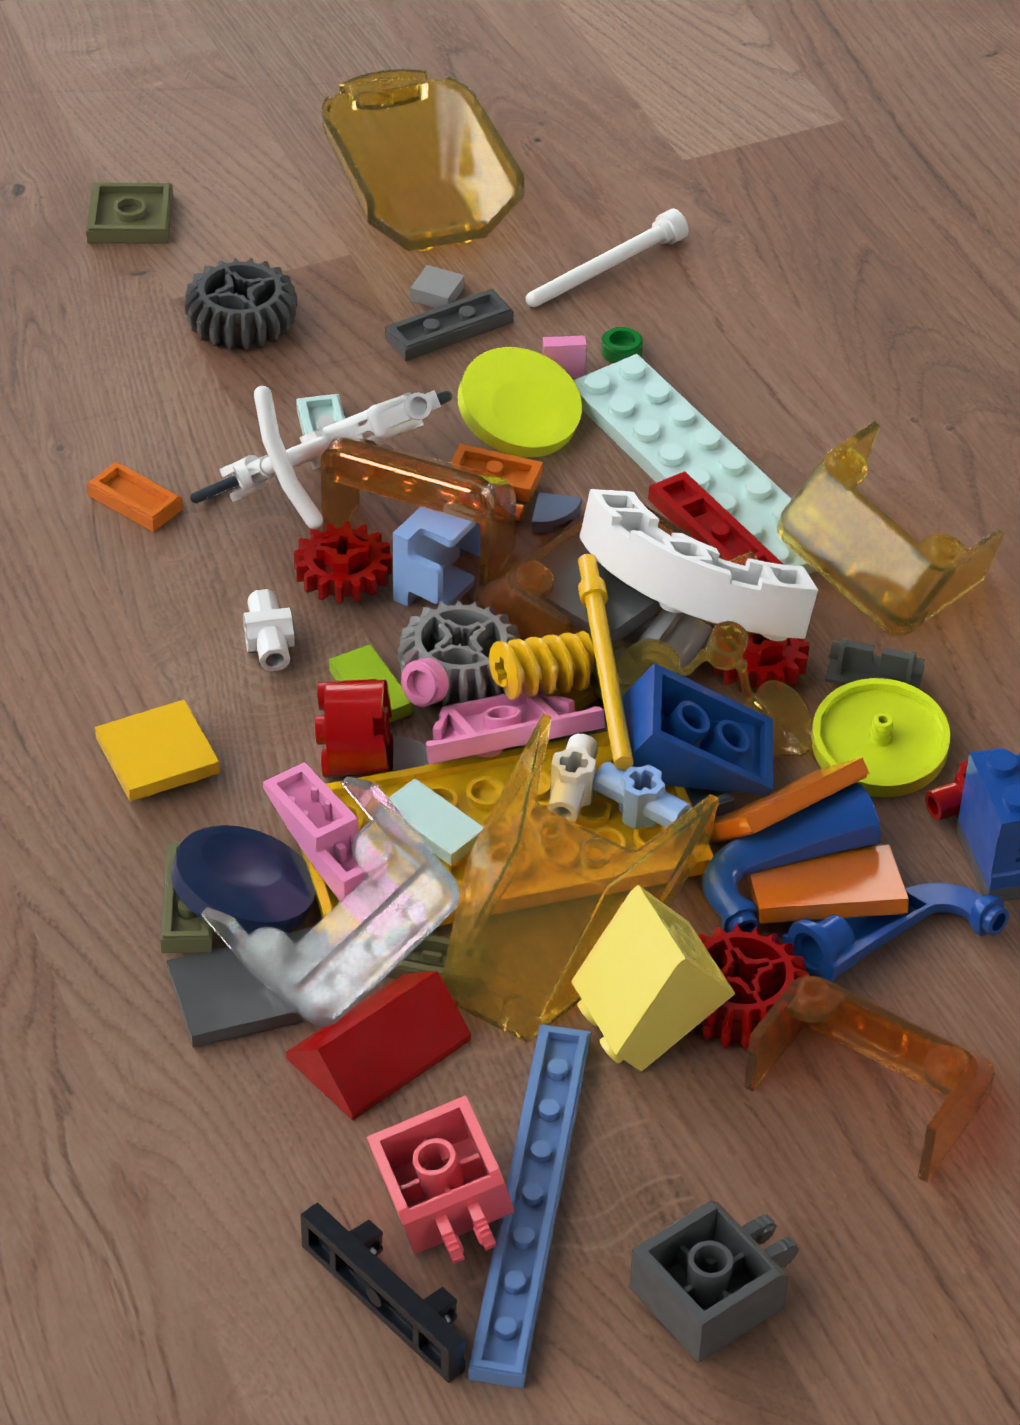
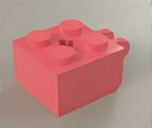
(442, 1178)

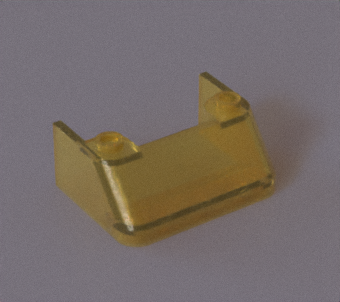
(870, 554)

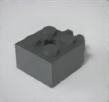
(712, 1277)

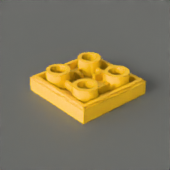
(157, 750)

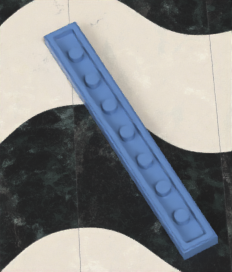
(535, 1190)

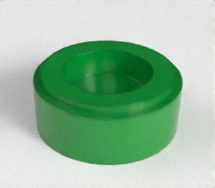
(620, 344)

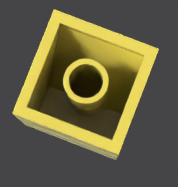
(648, 981)

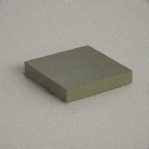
(129, 213)

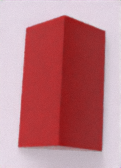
(382, 1042)

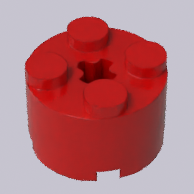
(354, 727)

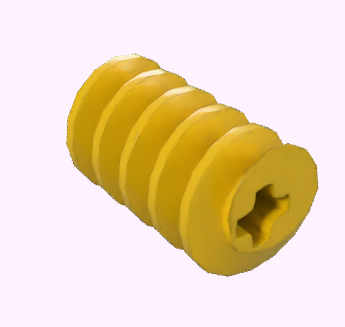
(542, 664)

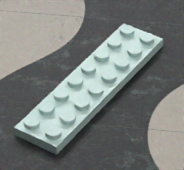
(672, 437)

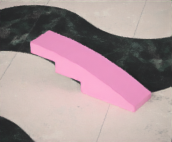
(319, 825)

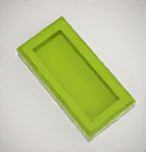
(367, 664)

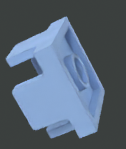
(424, 557)

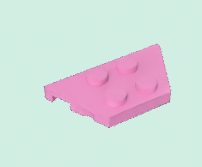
(497, 723)

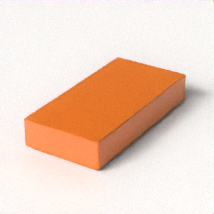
(134, 496)

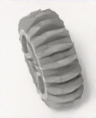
(460, 642)

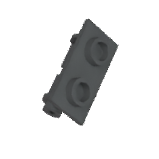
(856, 661)

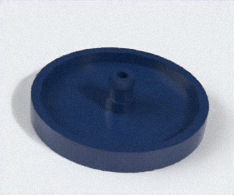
(244, 877)

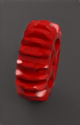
(756, 971)

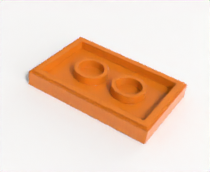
(788, 800)
(839, 884)

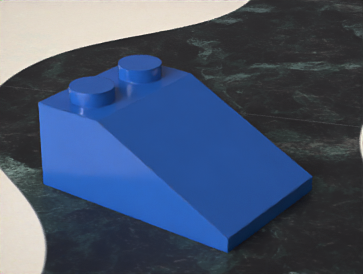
(698, 735)

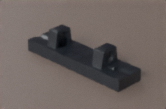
(353, 1262)

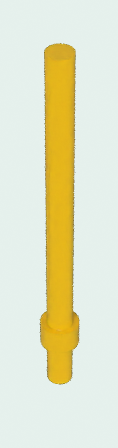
(594, 597)

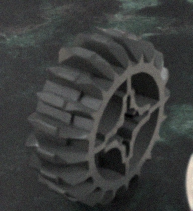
(240, 303)

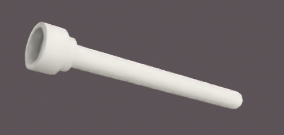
(667, 228)

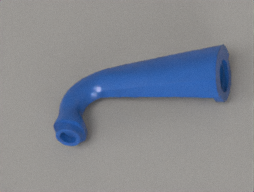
(826, 827)
(839, 943)

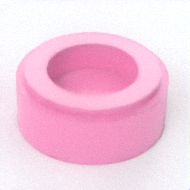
(424, 682)

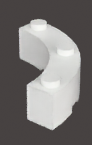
(689, 573)

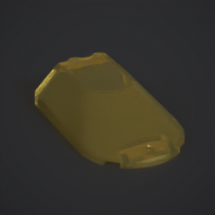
(421, 157)

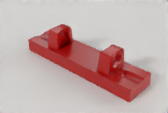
(704, 518)

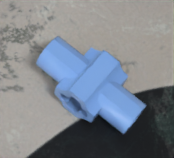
(639, 795)

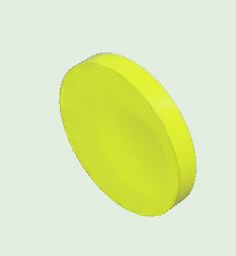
(519, 402)
(890, 727)

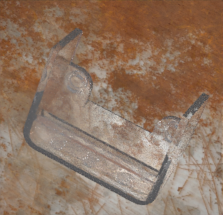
(363, 935)

